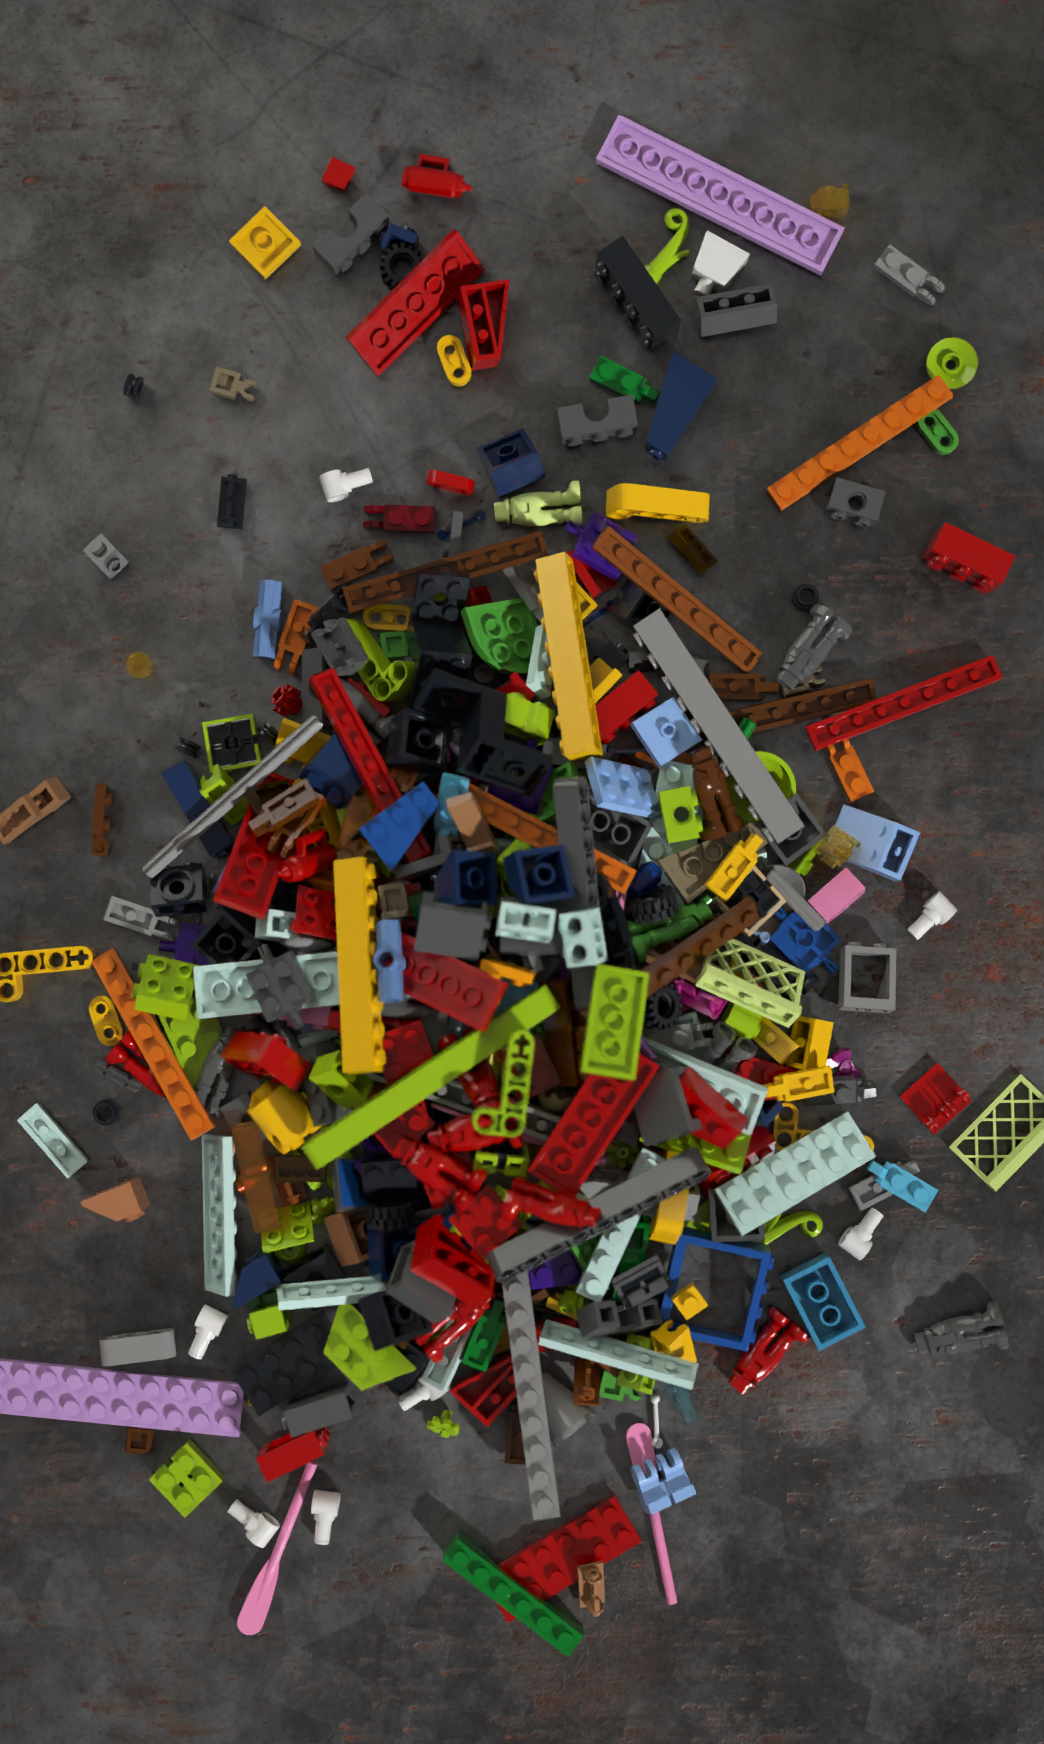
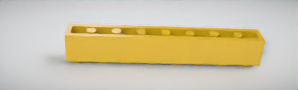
(568, 657)
(357, 973)

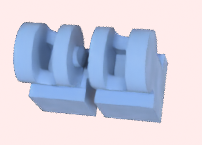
(657, 1494)

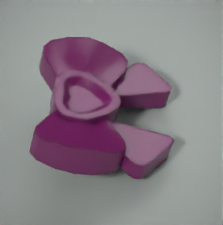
(842, 1060)

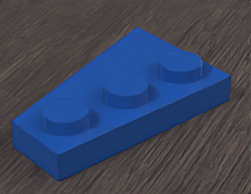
(399, 824)

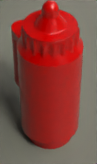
(434, 181)
(309, 861)

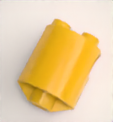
(281, 1115)

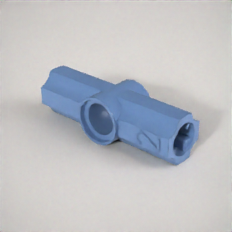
(267, 619)
(389, 944)

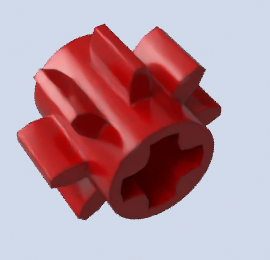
(286, 700)

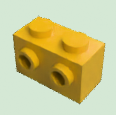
(814, 1042)

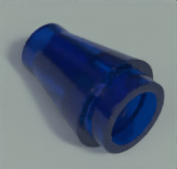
(646, 877)

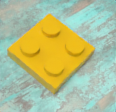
(264, 242)

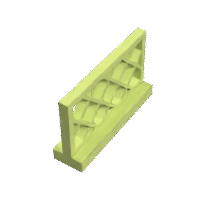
(748, 993)
(1020, 1153)

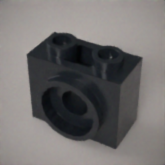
(186, 878)
(320, 1261)

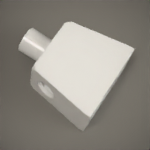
(717, 264)

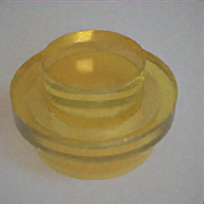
(139, 664)

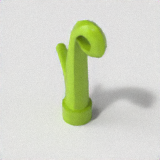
(670, 254)
(775, 1228)

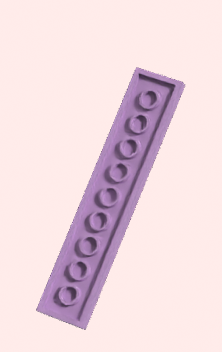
(720, 195)
(121, 1398)

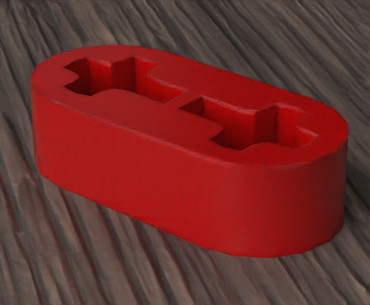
(450, 482)

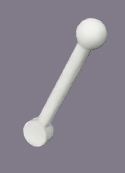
(657, 1442)

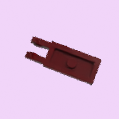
(402, 518)

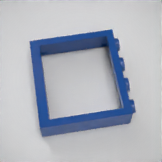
(745, 1248)

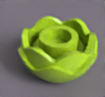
(291, 1256)

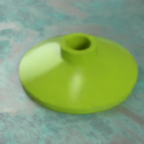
(959, 353)

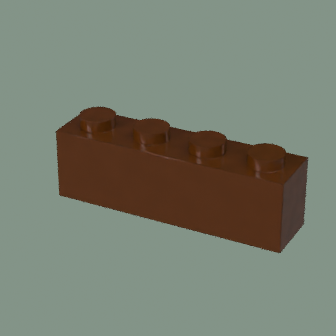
(561, 1032)

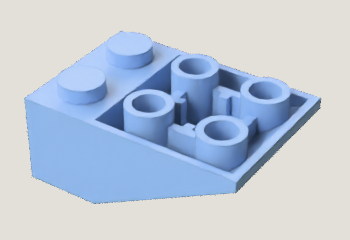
(884, 843)

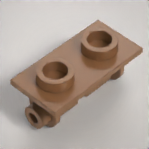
(591, 1587)

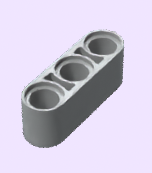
(137, 1347)

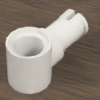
(338, 484)
(936, 911)
(858, 1239)
(208, 1324)
(420, 1392)
(325, 1509)
(259, 1526)

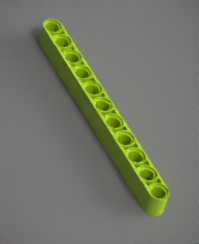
(428, 1077)

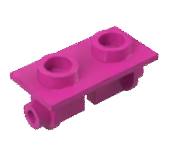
(698, 999)

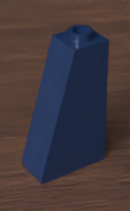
(680, 400)
(186, 788)

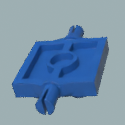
(802, 944)

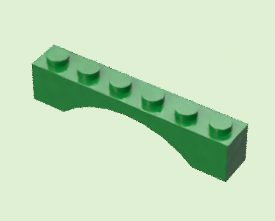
(541, 1617)

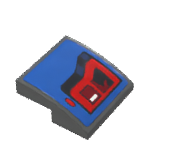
(348, 1186)

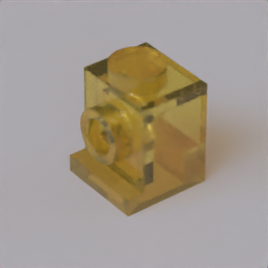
(831, 201)
(836, 847)

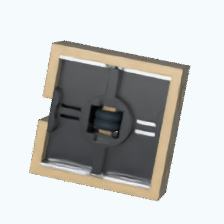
(766, 898)

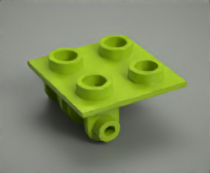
(294, 1230)

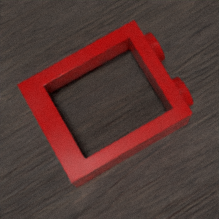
(291, 1452)

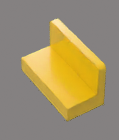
(603, 679)

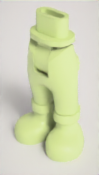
(527, 508)

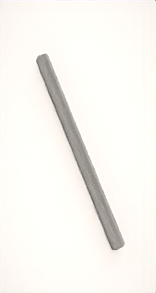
(232, 796)

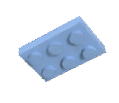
(622, 787)

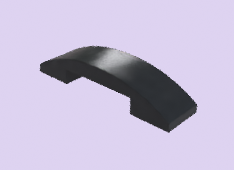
(615, 927)

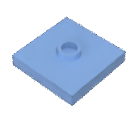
(666, 732)

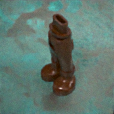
(711, 782)

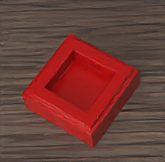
(338, 174)

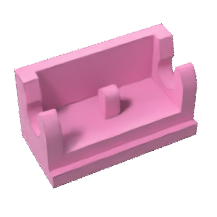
(837, 895)

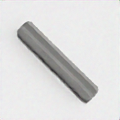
(795, 900)

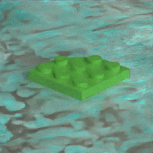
(502, 634)

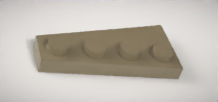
(694, 865)

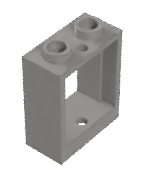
(849, 1003)

